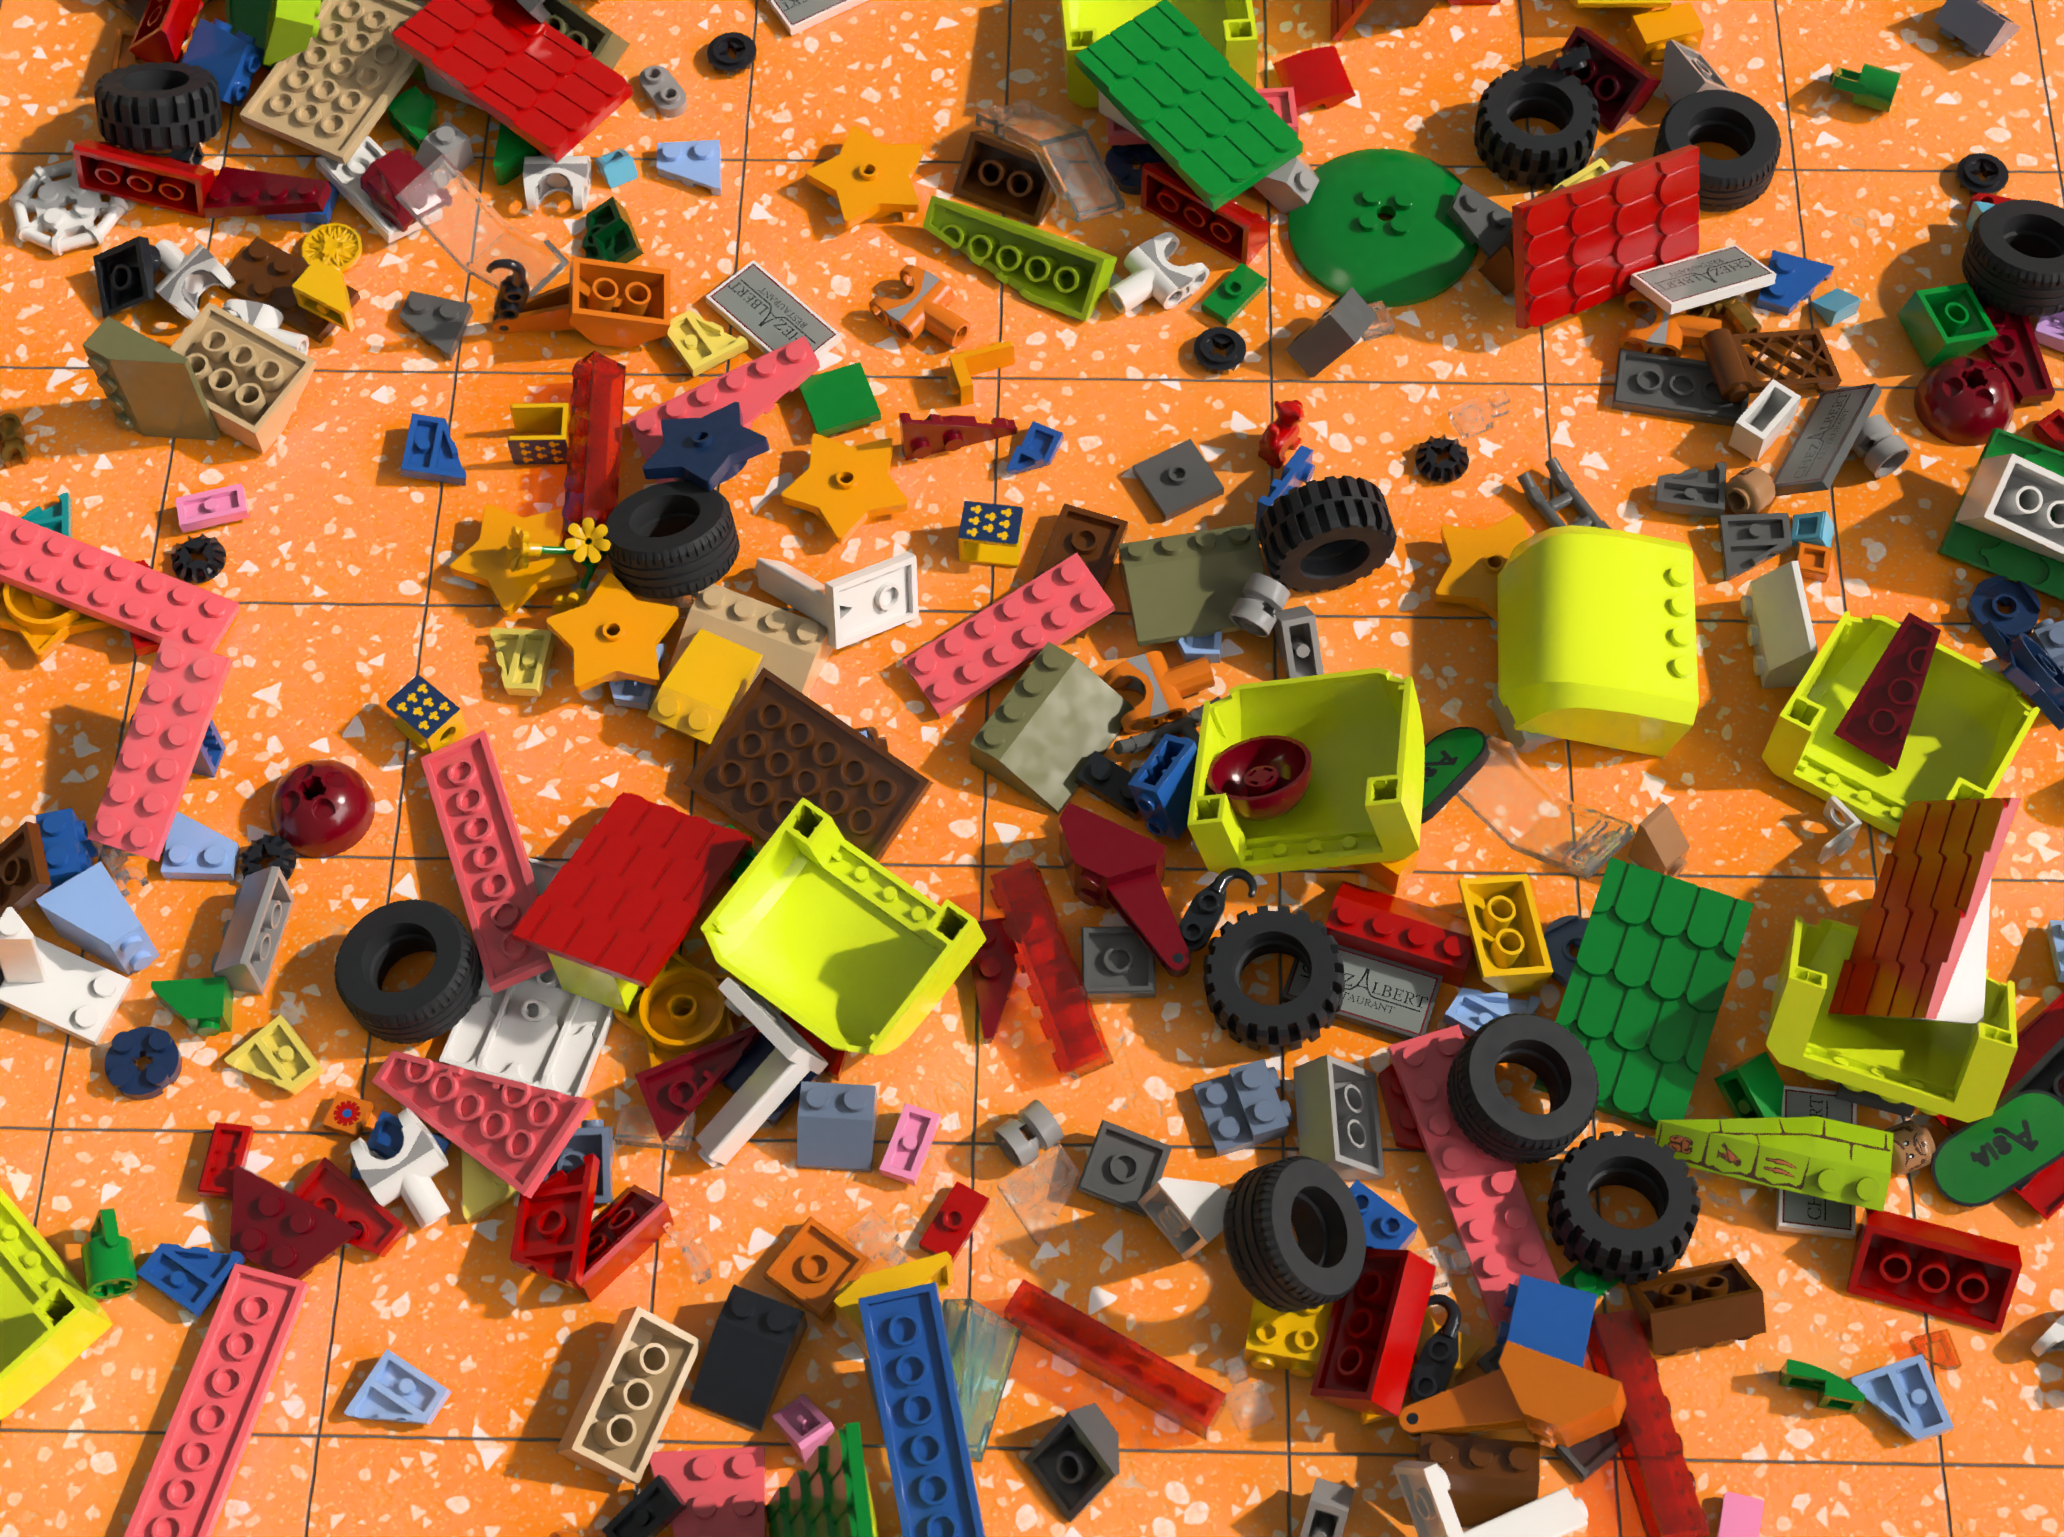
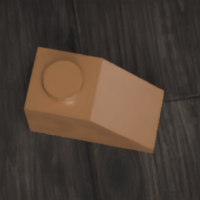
(1660, 843)

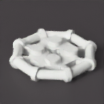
(72, 227)

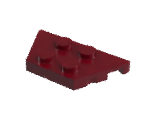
(282, 1228)

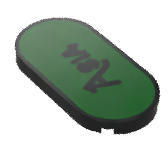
(1449, 764)
(2000, 1150)

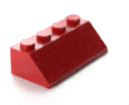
(164, 30)
(142, 177)
(1227, 230)
(1401, 932)
(1934, 1269)
(1375, 1334)

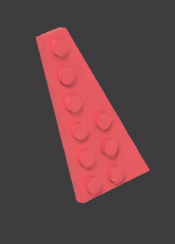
(753, 385)
(720, 1489)

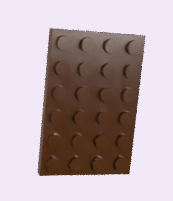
(792, 748)

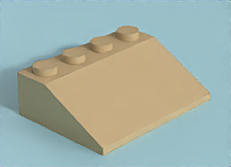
(244, 375)
(789, 643)

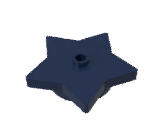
(705, 448)
(2030, 670)

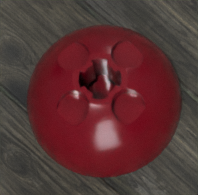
(1964, 400)
(1262, 776)
(321, 808)

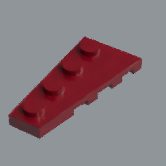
(263, 193)
(2018, 355)
(1888, 700)

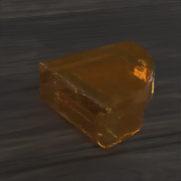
(1937, 1349)

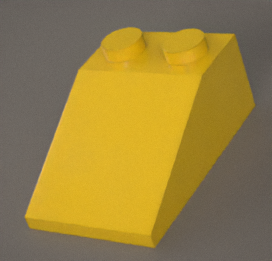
(704, 686)
(922, 1271)

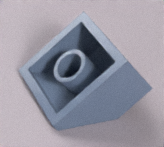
(1975, 24)
(836, 1126)

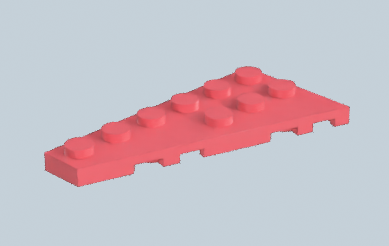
(494, 1119)

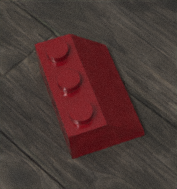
(1612, 77)

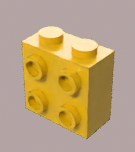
(1286, 1339)

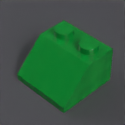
(1945, 322)

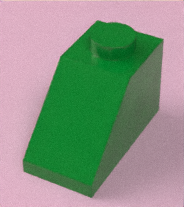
(413, 116)
(510, 155)
(199, 1003)
(1752, 1088)

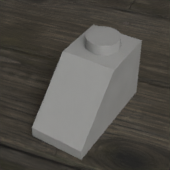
(448, 141)
(1298, 642)
(1327, 1509)

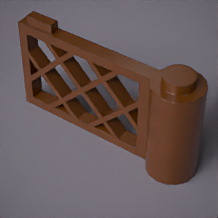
(1734, 366)

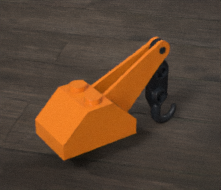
(603, 301)
(1529, 1391)

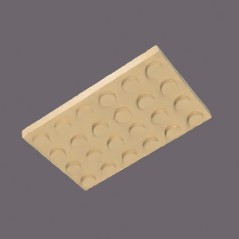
(341, 83)

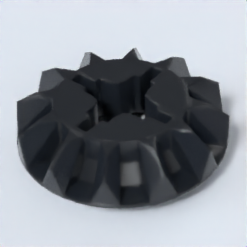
(740, 44)
(1990, 167)
(1222, 339)
(1446, 470)
(199, 570)
(276, 848)

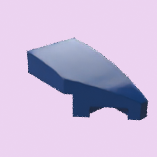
(1036, 449)

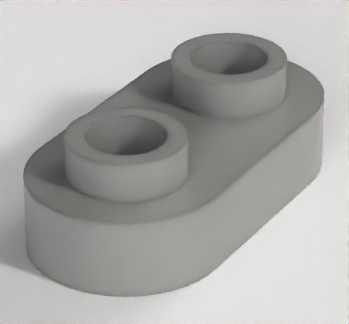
(659, 86)

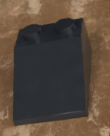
(748, 1357)

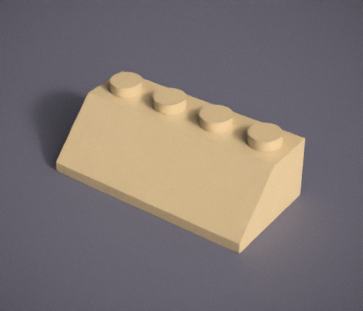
(629, 1395)

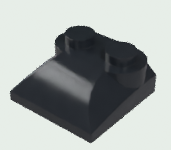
(126, 275)

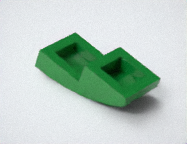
(1832, 1390)

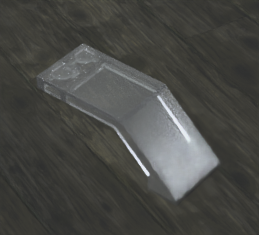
(1065, 154)
(474, 230)
(1538, 820)

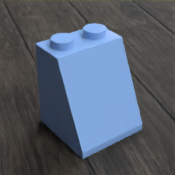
(99, 920)

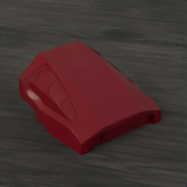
(386, 179)

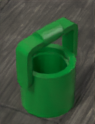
(1871, 87)
(108, 1259)

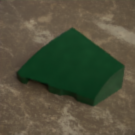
(610, 234)

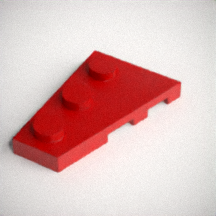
(344, 1198)

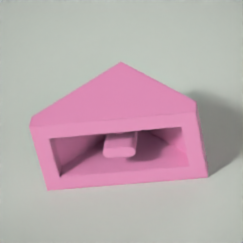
(803, 1426)

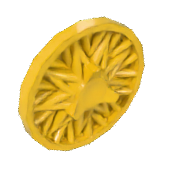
(333, 245)

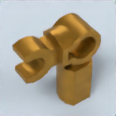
(1734, 312)
(12, 439)

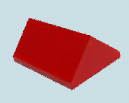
(622, 1237)

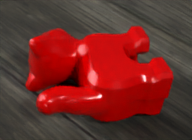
(1281, 433)

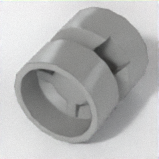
(1881, 448)
(1258, 608)
(1037, 1125)

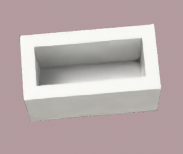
(1764, 420)

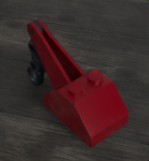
(1126, 872)

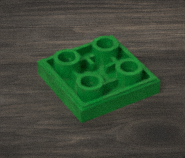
(839, 400)

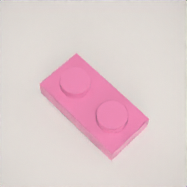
(212, 507)
(910, 1144)

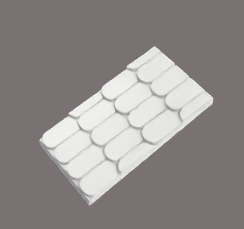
(532, 1028)

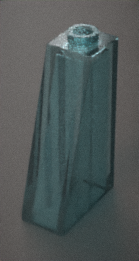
(981, 1357)

